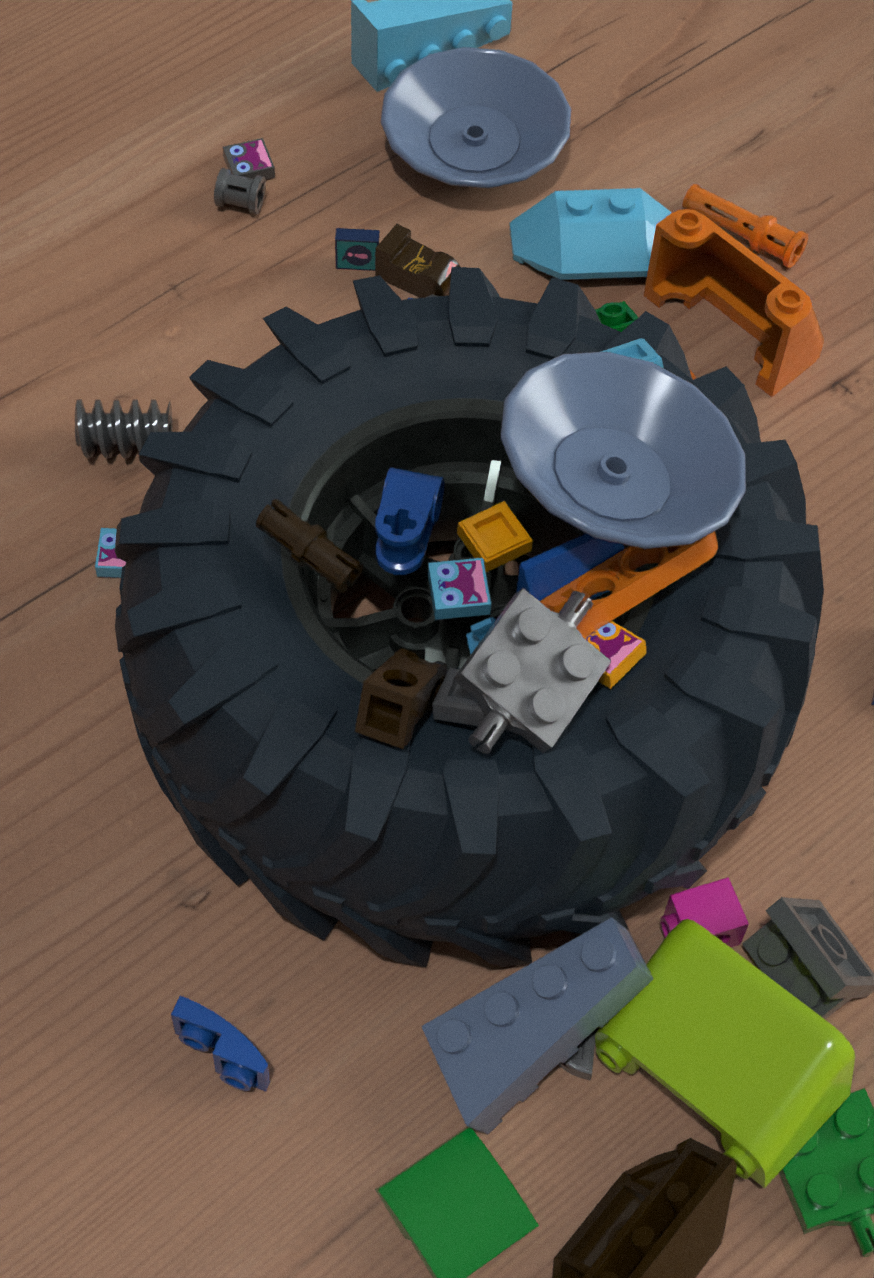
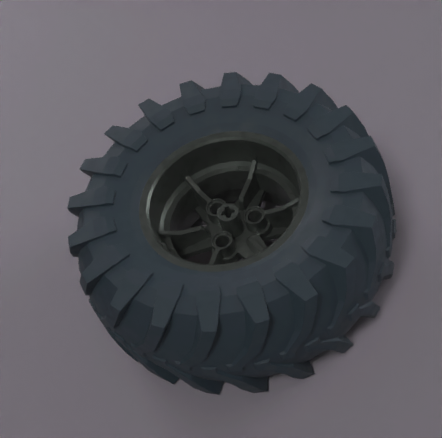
(257, 688)

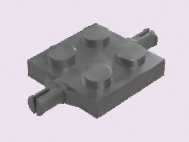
(531, 671)

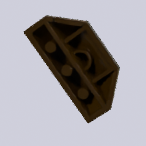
(655, 1219)

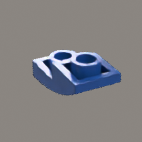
(233, 1053)

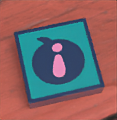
(356, 248)

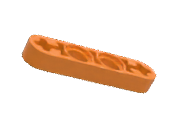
(629, 586)

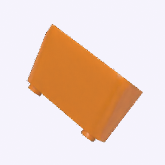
(702, 261)

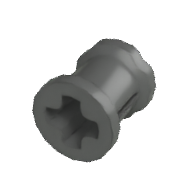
(249, 191)

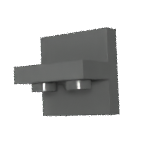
(810, 956)

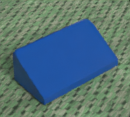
(563, 564)

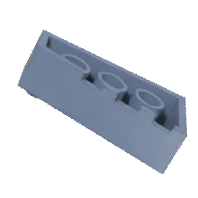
(531, 1021)

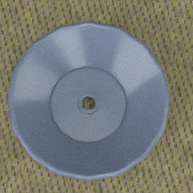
(476, 117)
(623, 450)

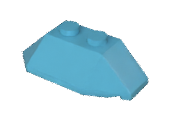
(588, 233)

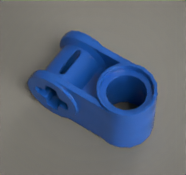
(406, 519)

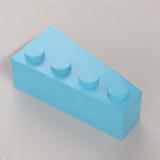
(401, 32)

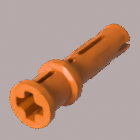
(765, 227)

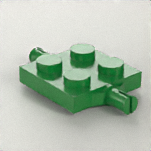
(834, 1173)

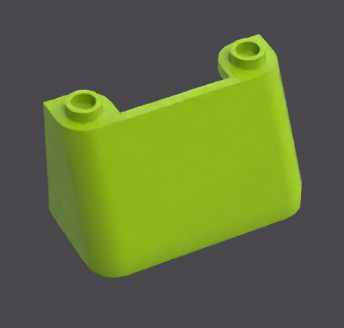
(732, 1049)

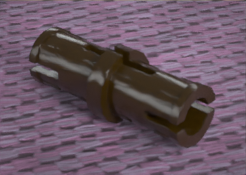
(309, 545)

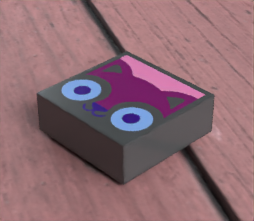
(249, 159)

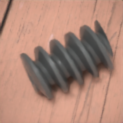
(118, 427)

